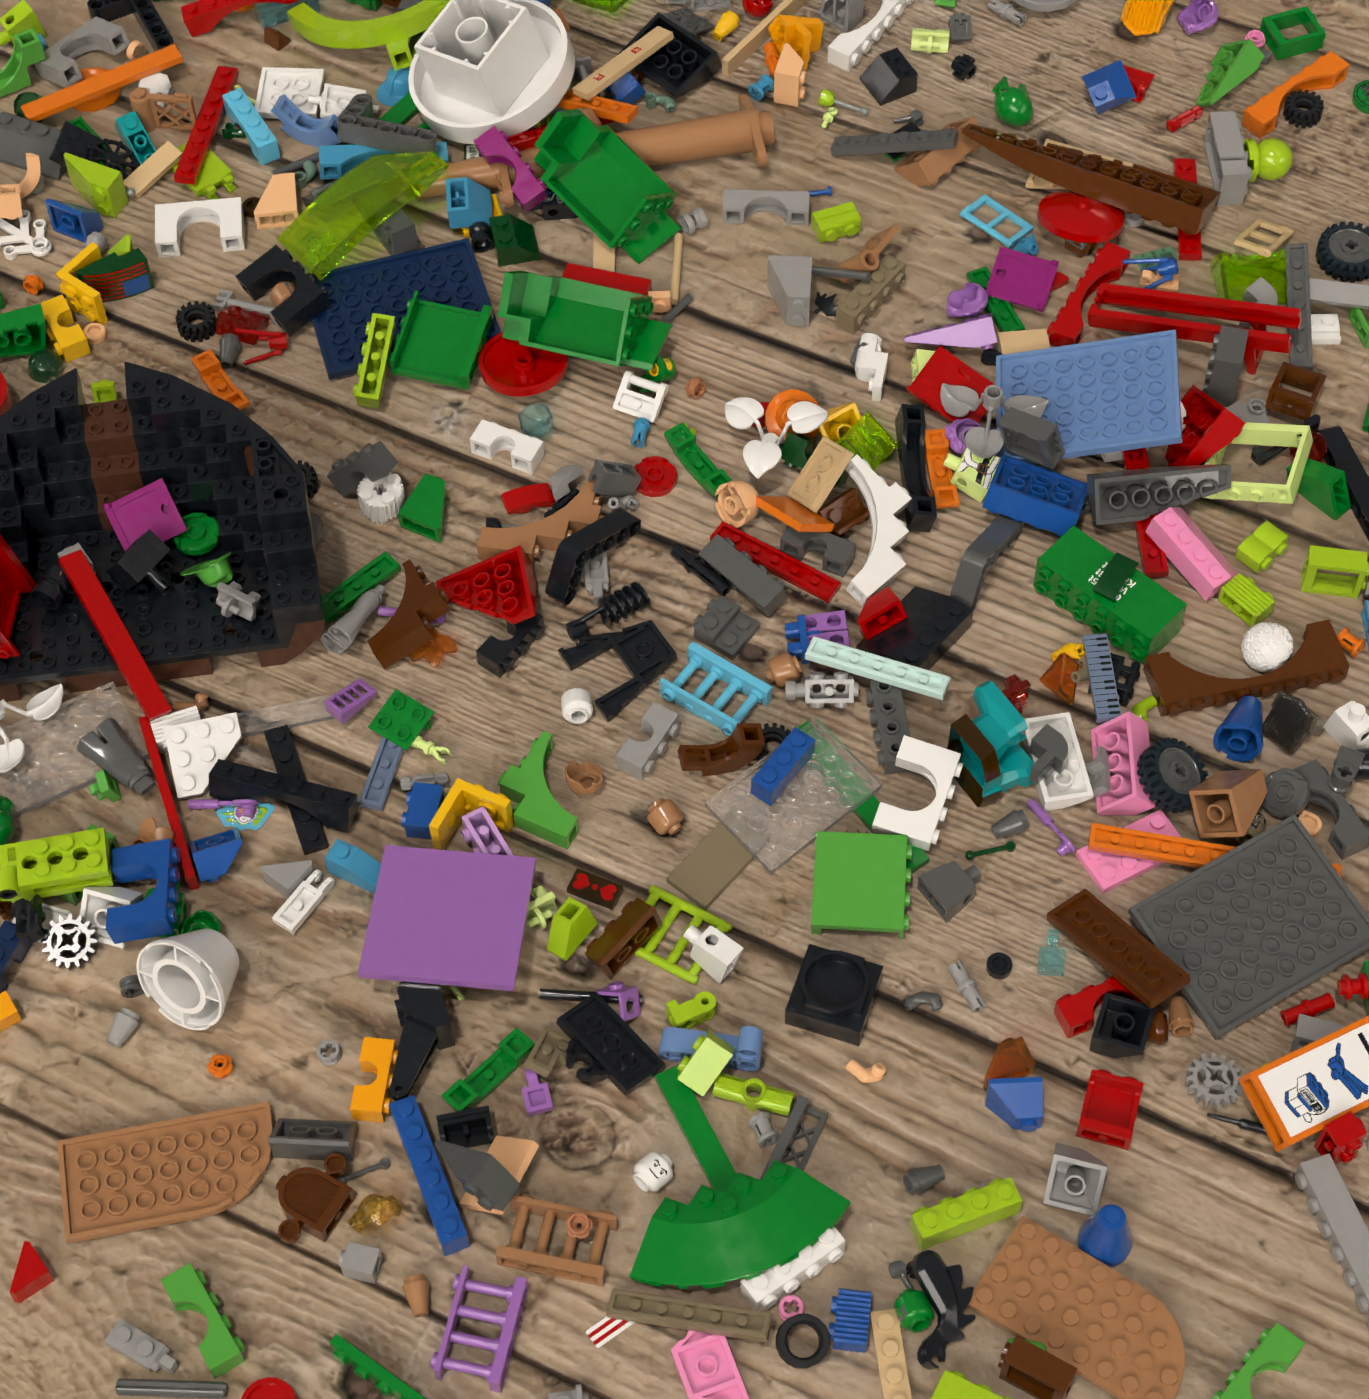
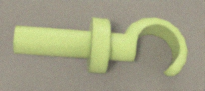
(829, 116)

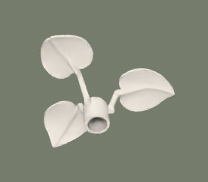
(766, 454)
(41, 707)

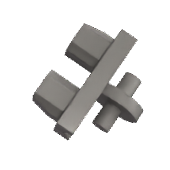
(235, 602)

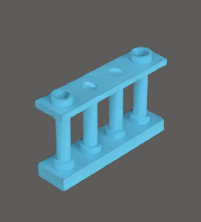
(718, 669)

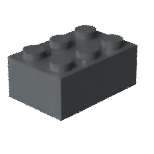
(1225, 364)

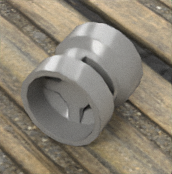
(694, 220)

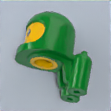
(663, 371)

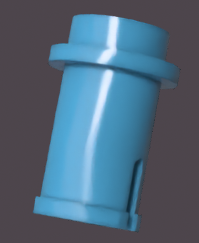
(641, 427)

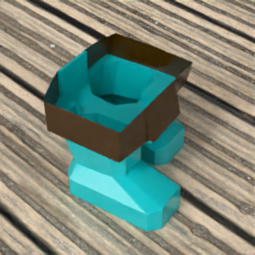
(990, 747)

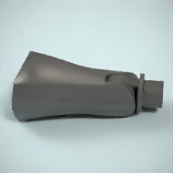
(116, 756)

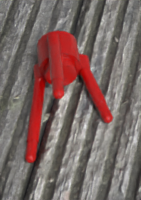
(276, 340)

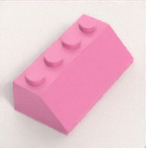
(1191, 551)
(1124, 742)

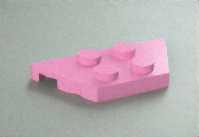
(707, 1367)

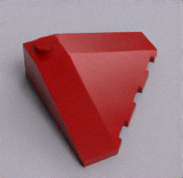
(1206, 430)
(496, 586)

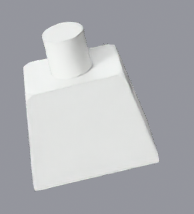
(1349, 726)
(713, 951)

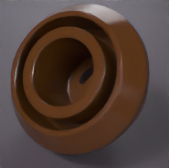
(1159, 1029)

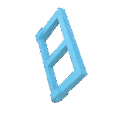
(967, 212)

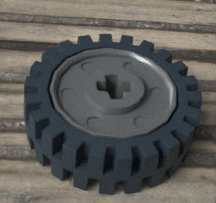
(1344, 252)
(1170, 773)

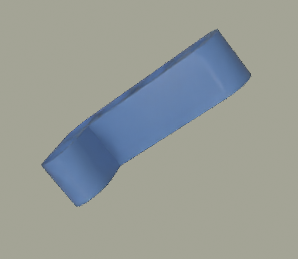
(747, 1046)

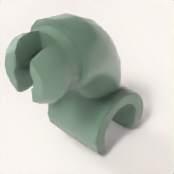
(651, 100)
(302, 178)

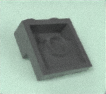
(725, 627)

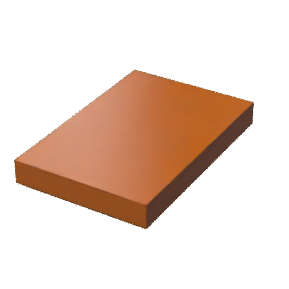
(794, 514)

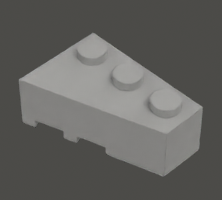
(842, 13)

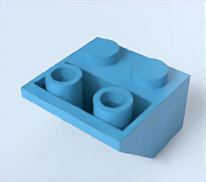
(467, 202)

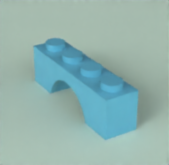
(259, 136)

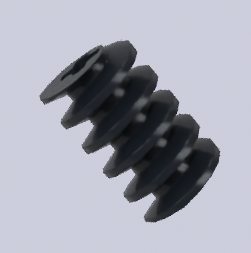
(623, 601)

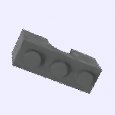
(371, 461)
(837, 551)

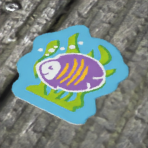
(233, 816)

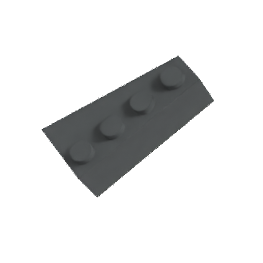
(397, 233)

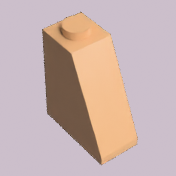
(278, 203)

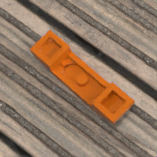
(217, 381)
(936, 450)

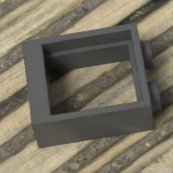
(1031, 438)

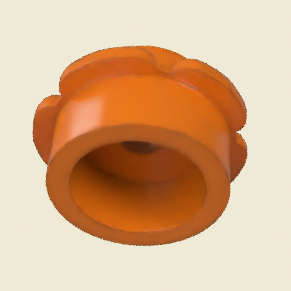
(33, 284)
(220, 1072)

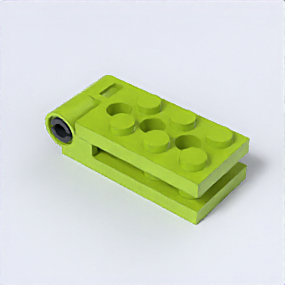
(55, 865)

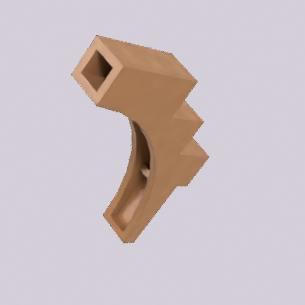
(545, 533)

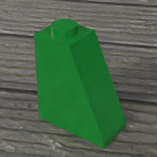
(1324, 488)
(426, 509)

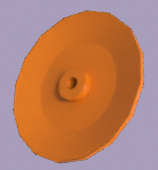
(100, 102)

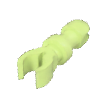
(430, 748)

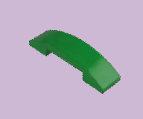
(694, 459)
(491, 1073)

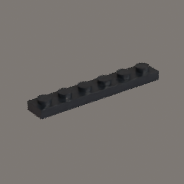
(288, 764)

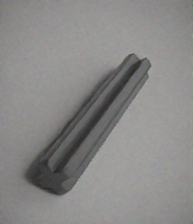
(171, 1388)

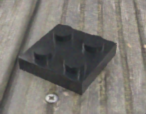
(75, 142)

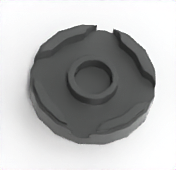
(1286, 793)

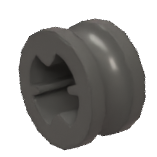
(130, 986)

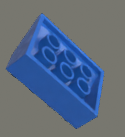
(1035, 495)

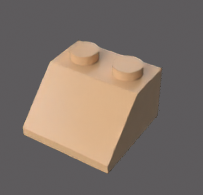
(789, 78)

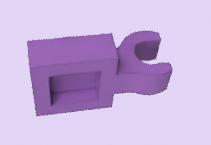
(536, 1095)

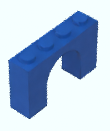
(157, 912)

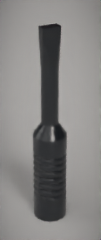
(1241, 1123)

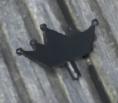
(825, 304)

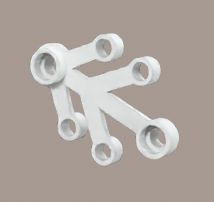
(37, 246)

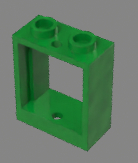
(1295, 46)

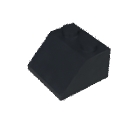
(890, 77)
(1121, 1027)

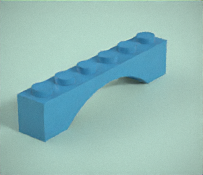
(340, 159)

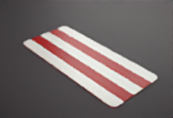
(606, 1330)

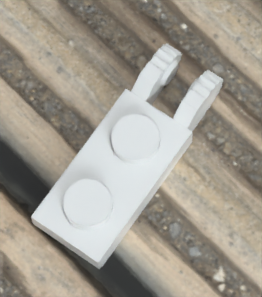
(302, 902)

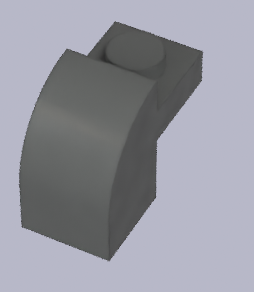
(1051, 751)

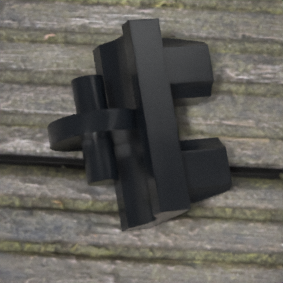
(29, 918)

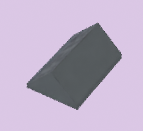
(313, 1139)

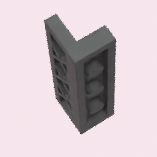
(790, 1134)

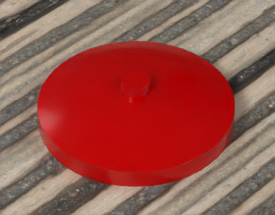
(1079, 217)
(519, 368)

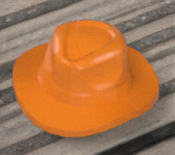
(777, 411)

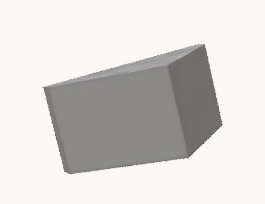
(287, 876)

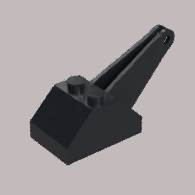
(425, 1028)

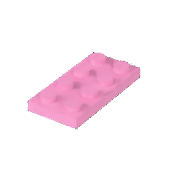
(1113, 870)

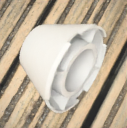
(189, 976)

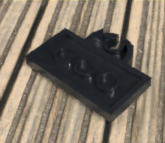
(607, 1046)

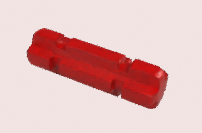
(1184, 118)

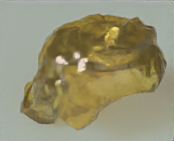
(376, 1209)

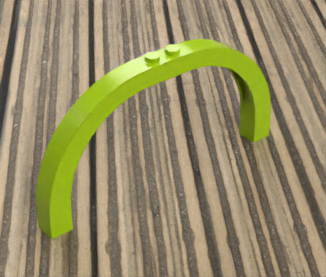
(364, 33)

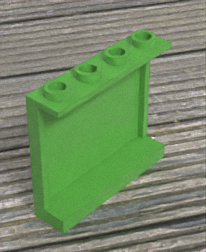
(860, 882)

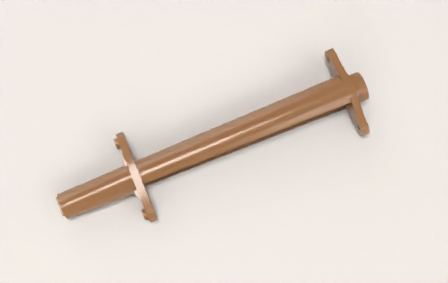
(656, 145)

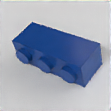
(782, 766)

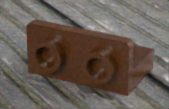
(845, 512)

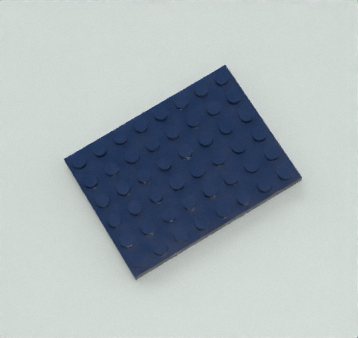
(383, 286)

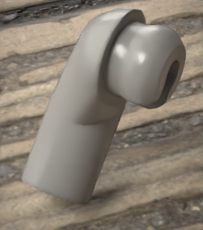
(624, 503)

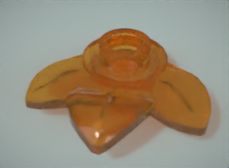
(434, 650)

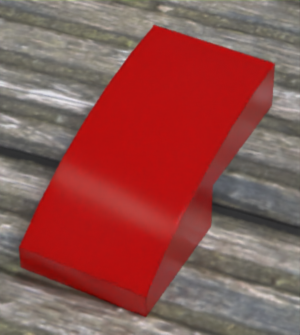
(523, 498)

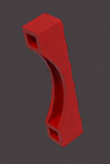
(205, 14)
(1105, 269)

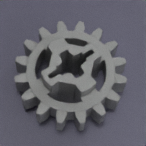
(1214, 1070)

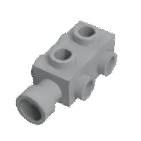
(827, 692)

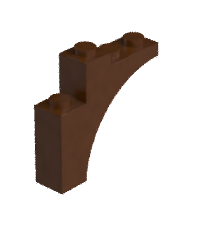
(411, 621)

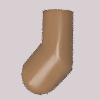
(201, 702)

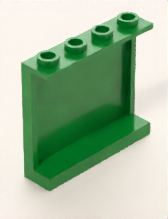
(440, 343)

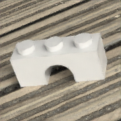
(492, 438)

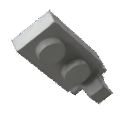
(597, 576)
(140, 1348)

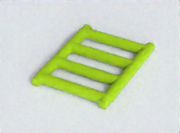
(699, 916)

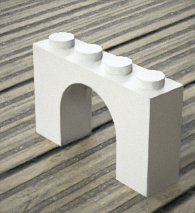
(174, 218)
(940, 768)

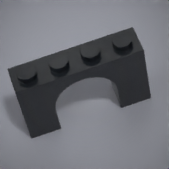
(276, 267)

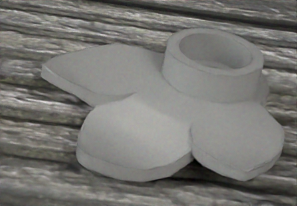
(1251, 412)

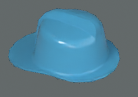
(394, 86)

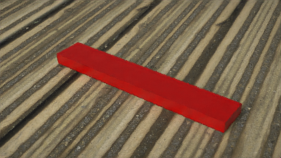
(781, 564)

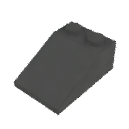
(480, 1175)

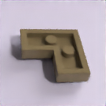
(548, 1049)

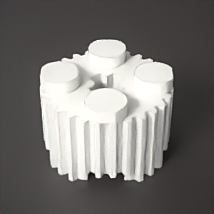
(381, 498)

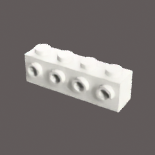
(775, 1282)

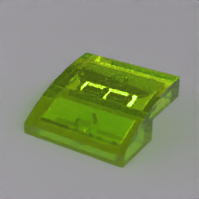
(868, 440)

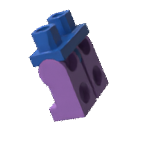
(825, 625)

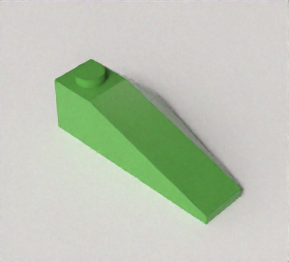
(1230, 67)

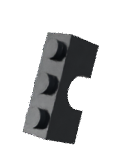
(500, 655)

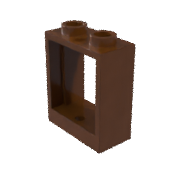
(1301, 404)
(1035, 1370)

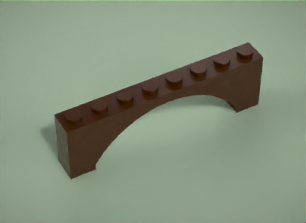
(1184, 689)

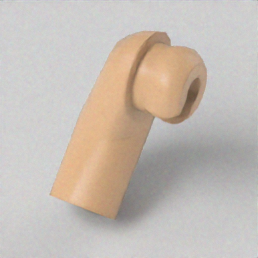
(866, 1075)

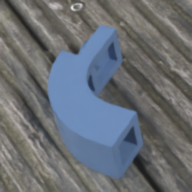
(304, 127)

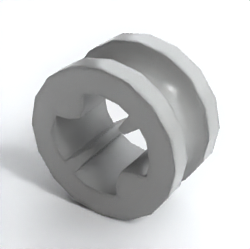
(334, 1057)

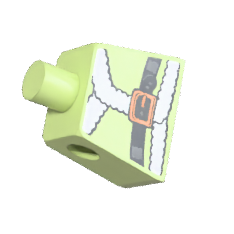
(972, 473)

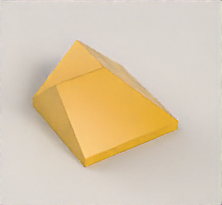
(839, 421)

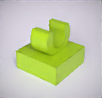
(104, 391)

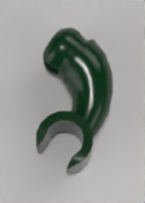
(230, 132)

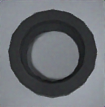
(781, 1341)

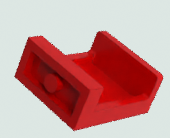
(1109, 1109)

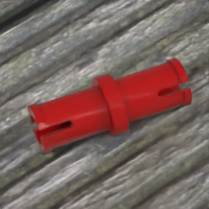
(1308, 1008)

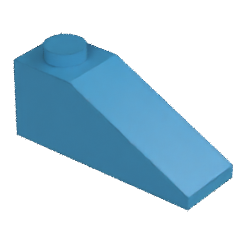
(353, 865)

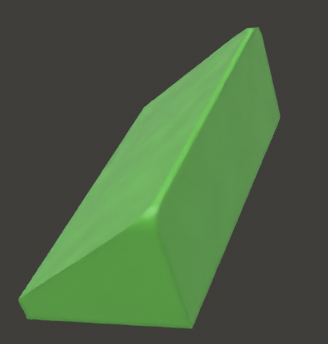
(1360, 325)

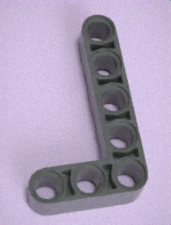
(359, 128)
(981, 556)

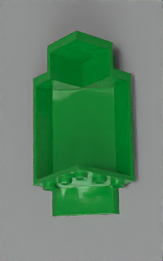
(606, 184)
(581, 319)

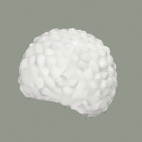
(1267, 646)

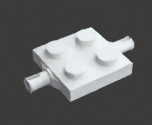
(335, 99)

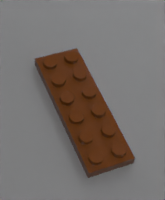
(1118, 948)

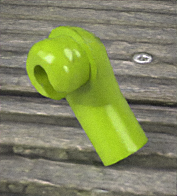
(1141, 708)

